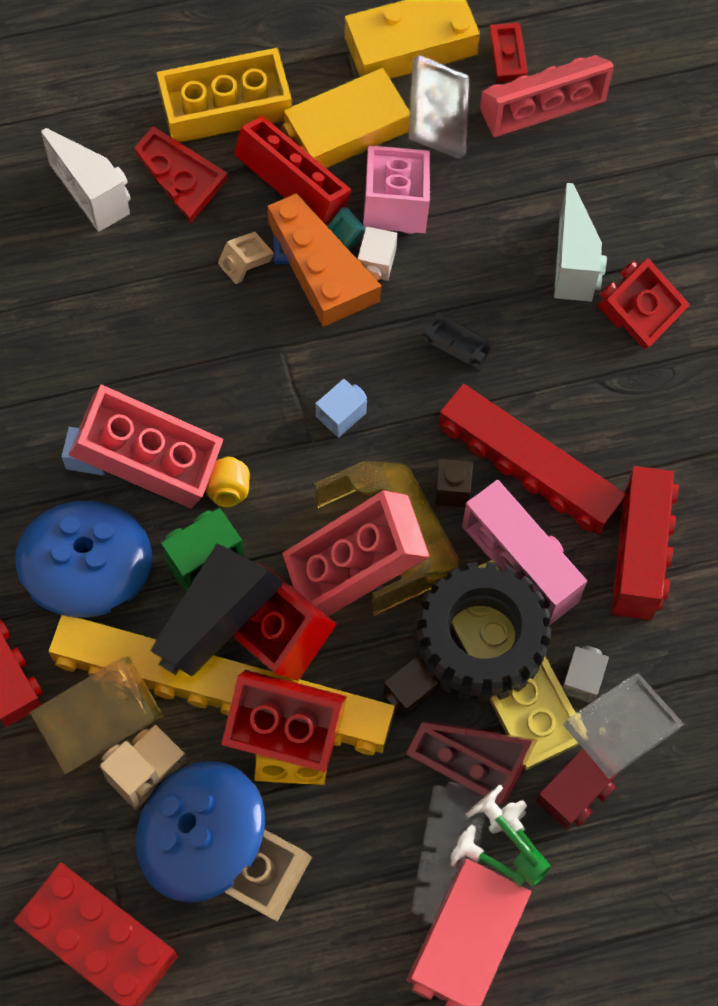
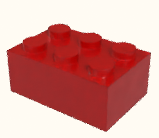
(286, 632)

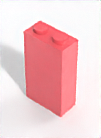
(468, 936)

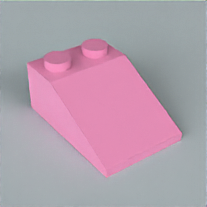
(397, 189)

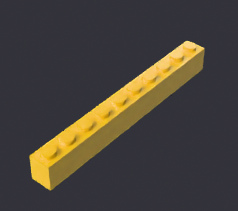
(95, 646)

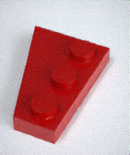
(180, 172)

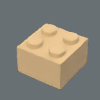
(271, 877)

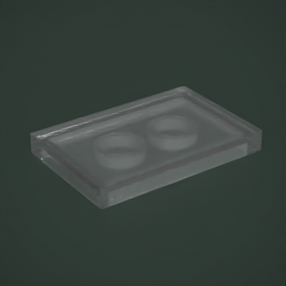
(438, 107)
(623, 725)

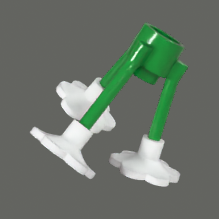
(530, 863)

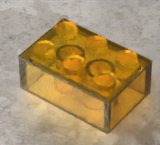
(96, 714)

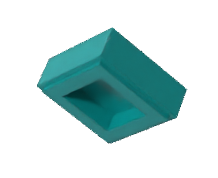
(347, 228)

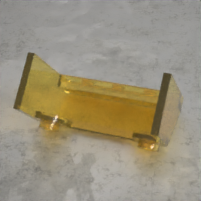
(396, 477)

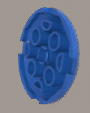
(88, 582)
(225, 835)

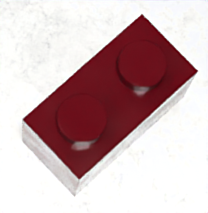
(575, 790)

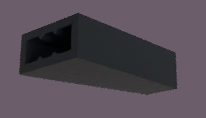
(213, 610)

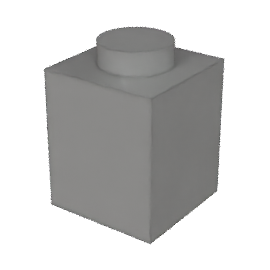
(585, 673)

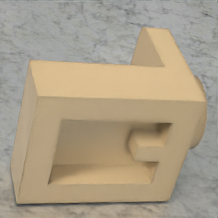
(244, 254)

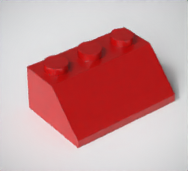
(283, 720)

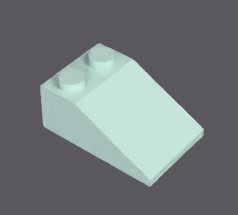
(578, 251)

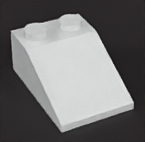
(89, 179)

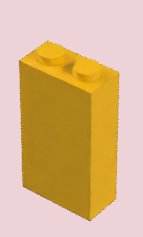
(348, 119)

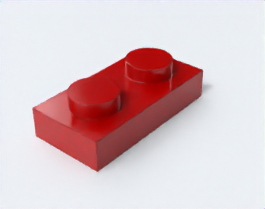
(508, 52)

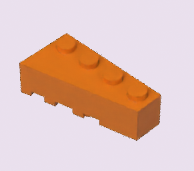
(324, 267)

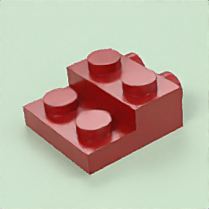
(642, 302)

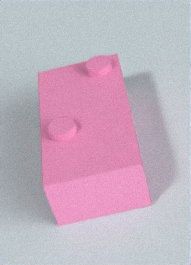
(517, 541)

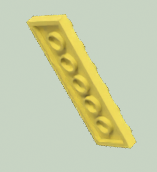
(536, 709)

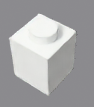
(378, 252)

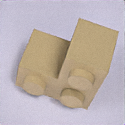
(141, 767)

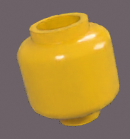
(228, 482)

